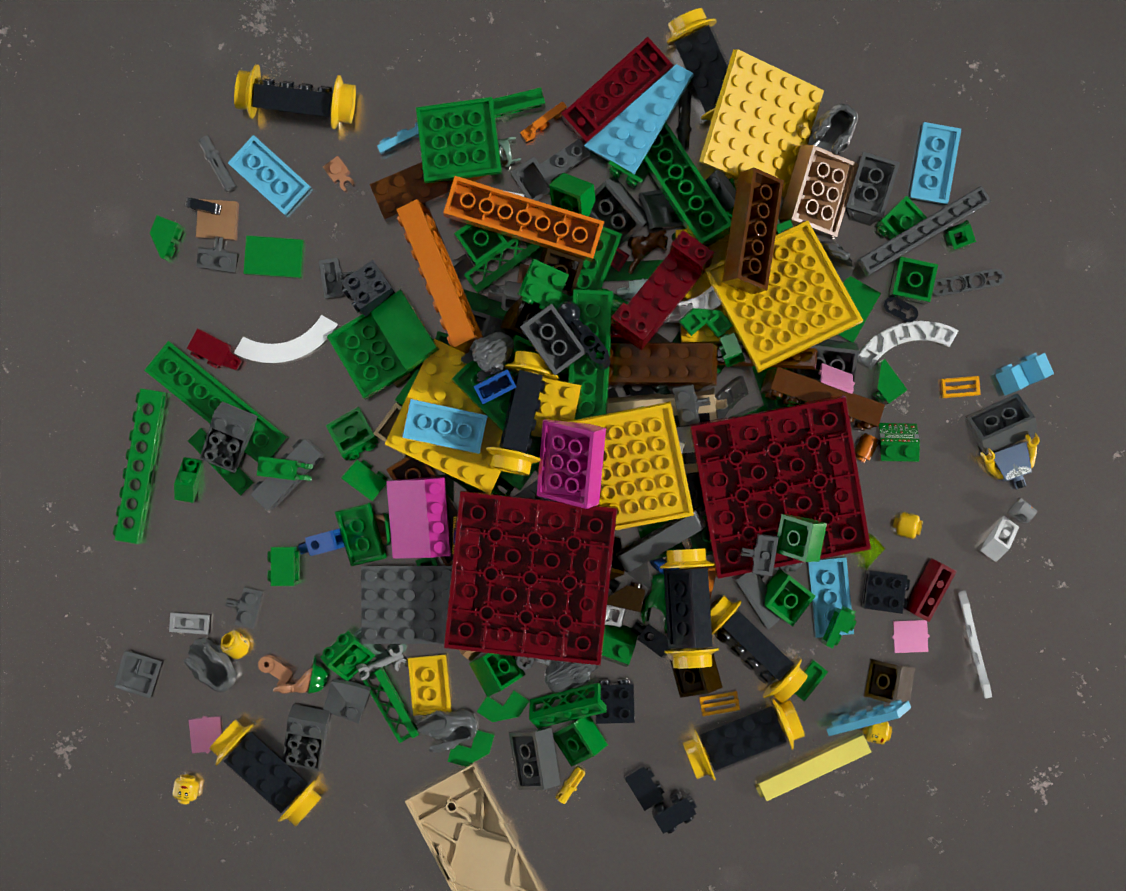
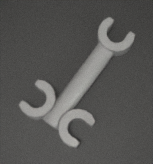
(395, 658)

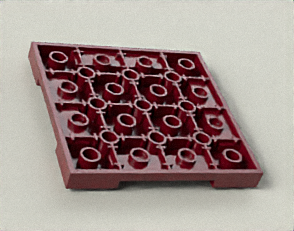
(774, 465)
(530, 578)

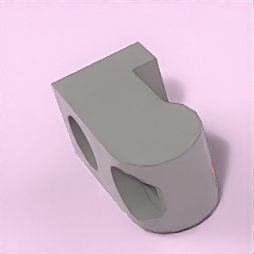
(1022, 511)

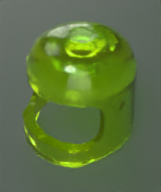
(870, 555)

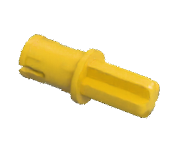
(570, 785)

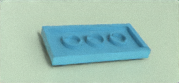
(935, 163)
(269, 175)
(444, 426)
(831, 589)
(867, 718)

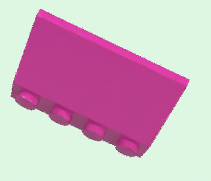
(571, 462)
(418, 518)

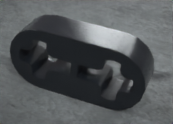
(203, 206)
(902, 305)

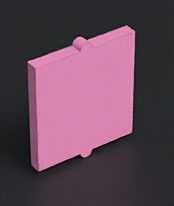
(836, 378)
(910, 636)
(204, 733)

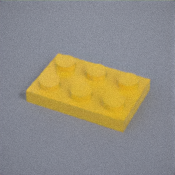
(557, 403)
(429, 684)

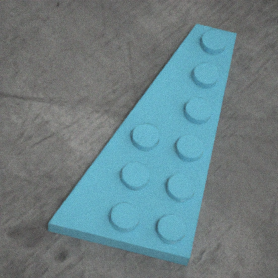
(637, 127)

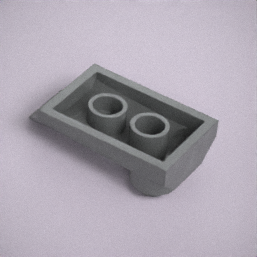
(871, 188)

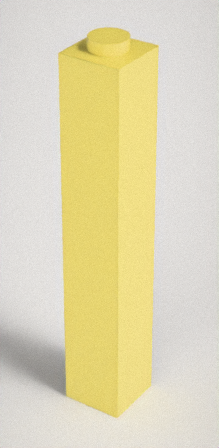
(813, 767)

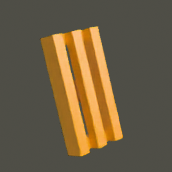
(943, 387)
(714, 704)

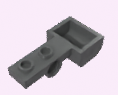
(536, 177)

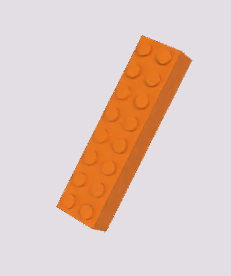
(523, 218)
(439, 275)

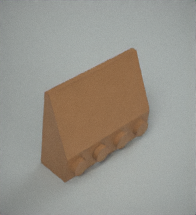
(819, 189)

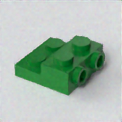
(900, 218)
(542, 285)
(352, 434)
(842, 621)
(346, 655)

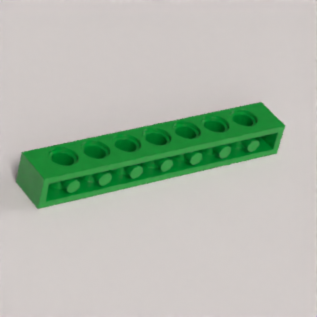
(148, 457)

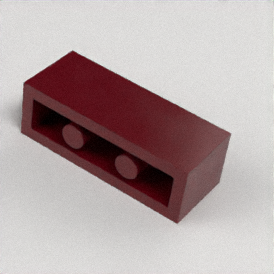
(930, 589)

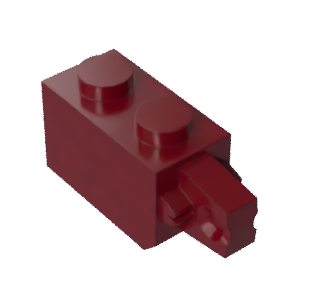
(214, 350)

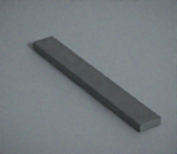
(924, 230)

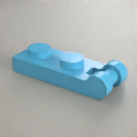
(403, 137)

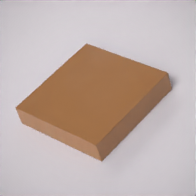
(218, 225)

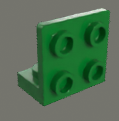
(631, 179)

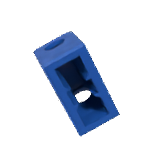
(495, 386)
(322, 543)

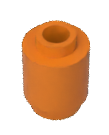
(865, 447)

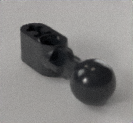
(571, 313)

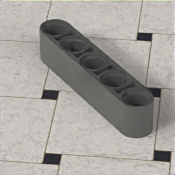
(660, 540)

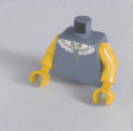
(1013, 461)

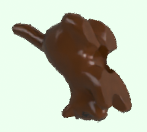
(642, 246)

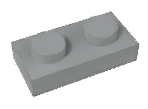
(189, 623)

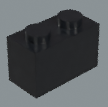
(644, 787)

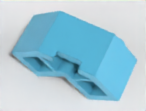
(1025, 373)

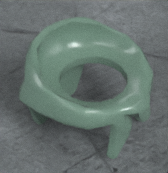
(504, 143)

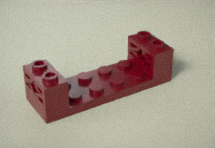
(616, 90)
(662, 291)

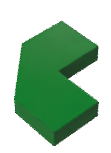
(714, 319)
(497, 712)
(466, 755)

